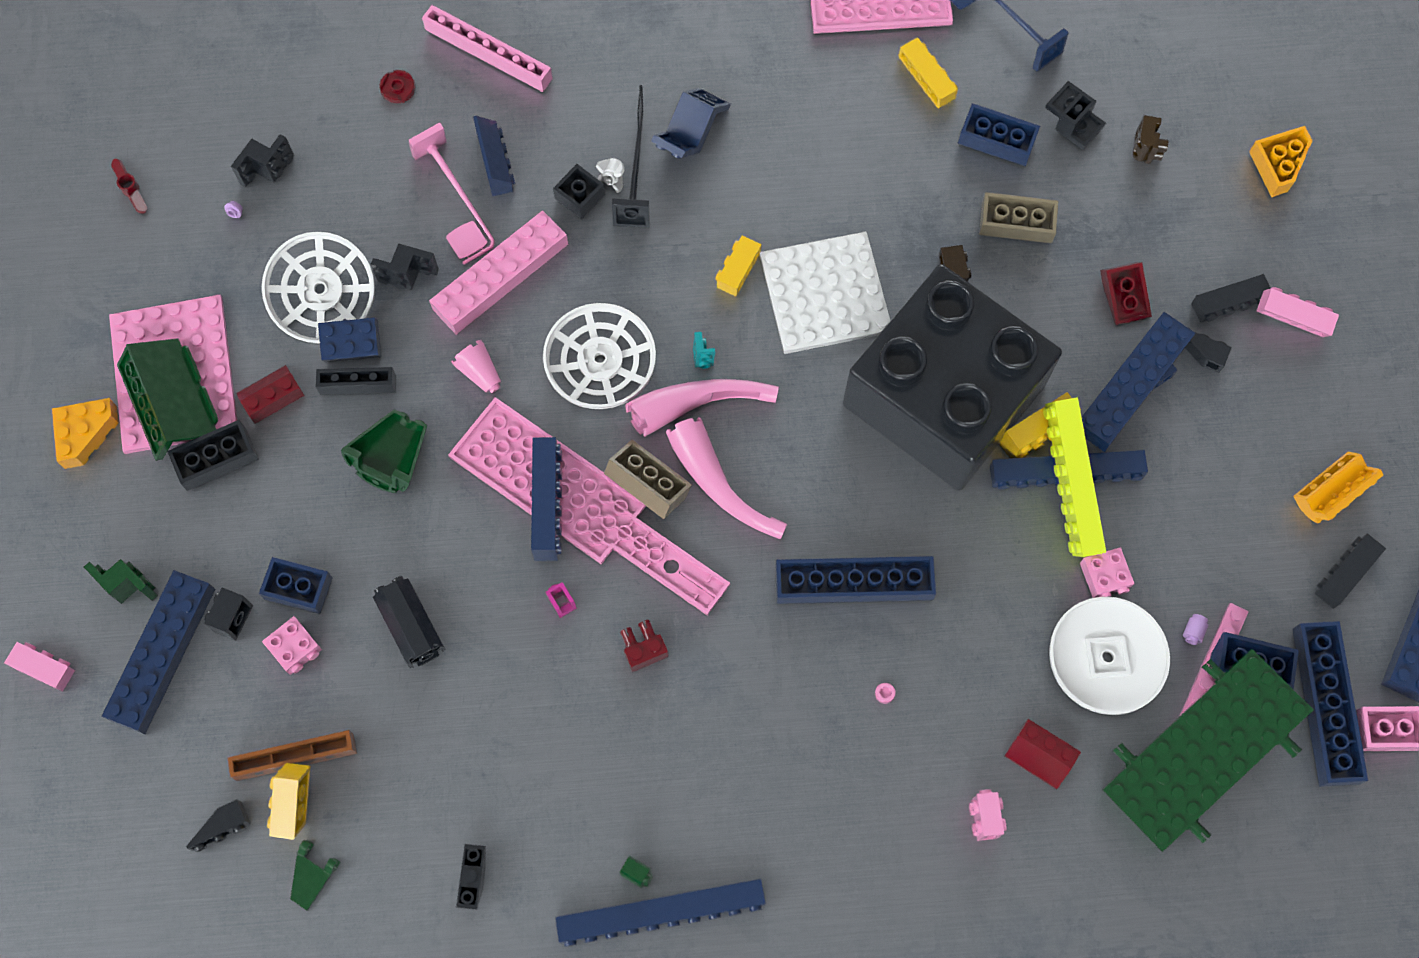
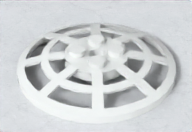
(311, 278)
(599, 346)

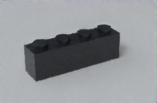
(1230, 298)
(356, 381)
(1350, 570)

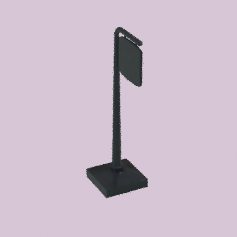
(632, 211)

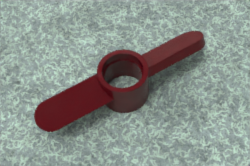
(132, 191)

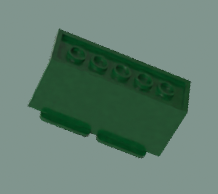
(166, 393)

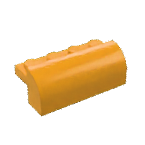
(1336, 487)

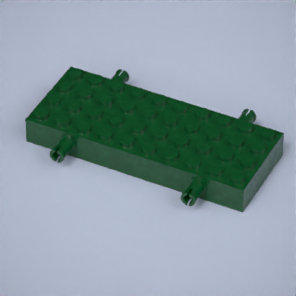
(1207, 750)

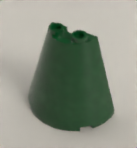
(387, 451)

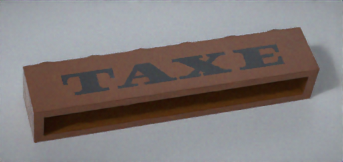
(300, 752)

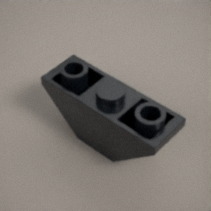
(471, 876)

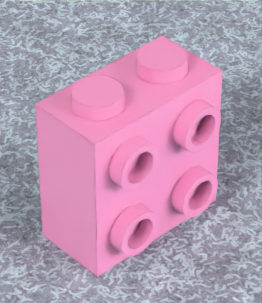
(1107, 573)
(292, 646)
(986, 810)

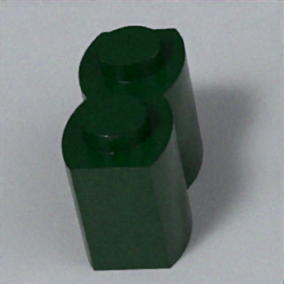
(636, 872)

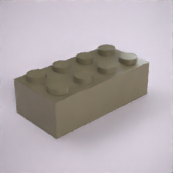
(1018, 217)
(647, 479)

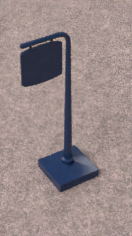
(1047, 50)

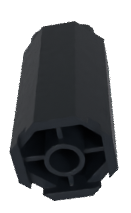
(408, 622)

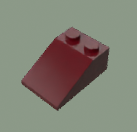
(1126, 292)

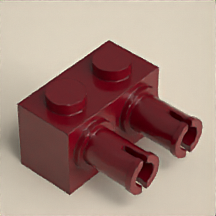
(646, 652)

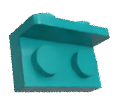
(703, 357)

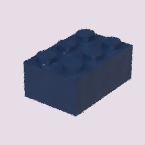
(349, 340)
(295, 585)

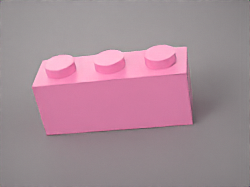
(40, 665)

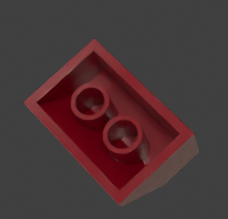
(270, 394)
(1042, 754)

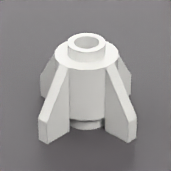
(611, 173)

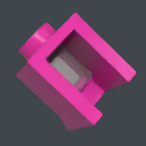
(561, 599)

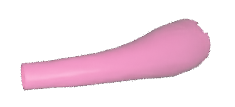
(669, 403)
(700, 460)

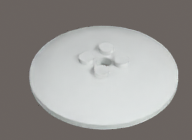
(1137, 652)

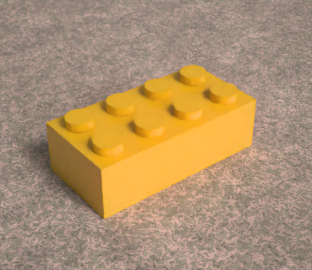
(1028, 434)

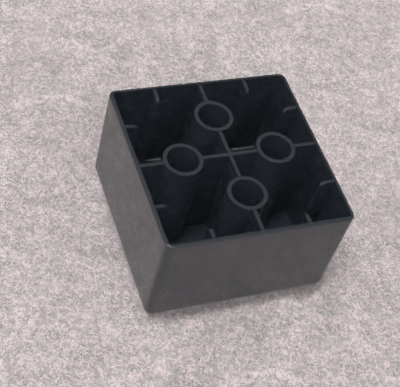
(950, 376)

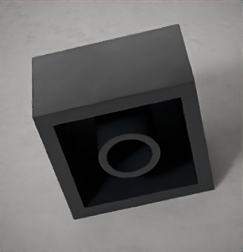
(579, 191)
(228, 613)

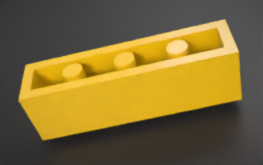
(928, 72)

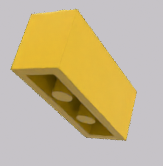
(738, 265)

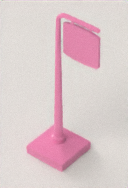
(466, 238)

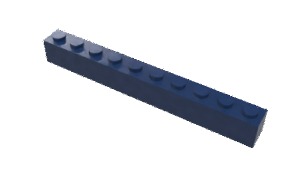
(660, 911)

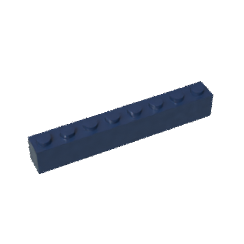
(1040, 470)

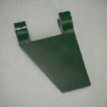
(309, 877)

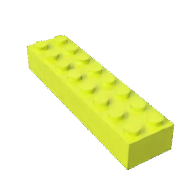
(1074, 478)

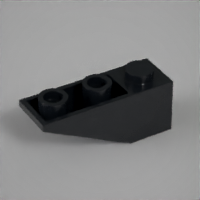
(1208, 352)
(222, 822)

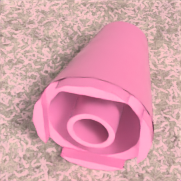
(478, 367)

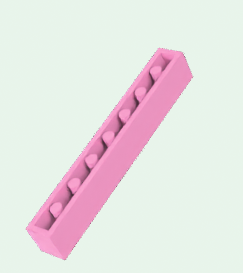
(487, 48)

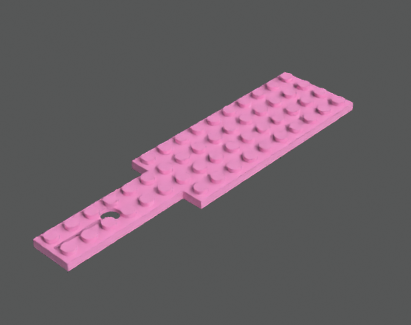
(595, 509)

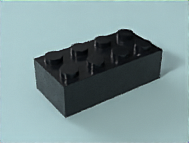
(212, 455)

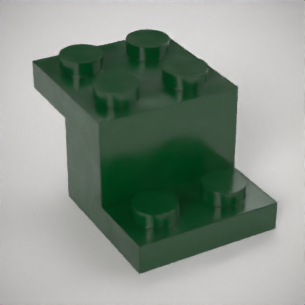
(121, 580)

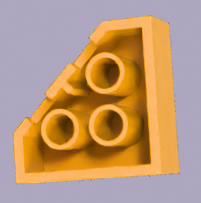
(1281, 158)
(82, 429)

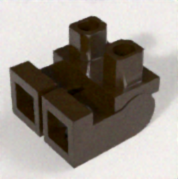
(1147, 140)

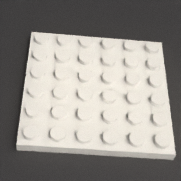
(825, 292)

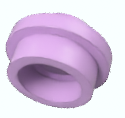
(233, 209)

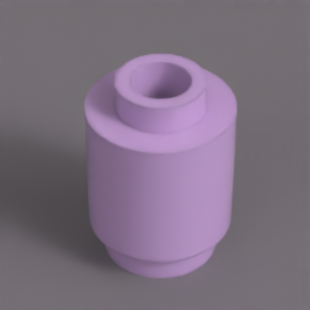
(1195, 629)

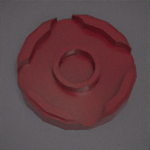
(397, 86)

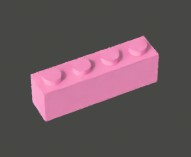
(1297, 312)

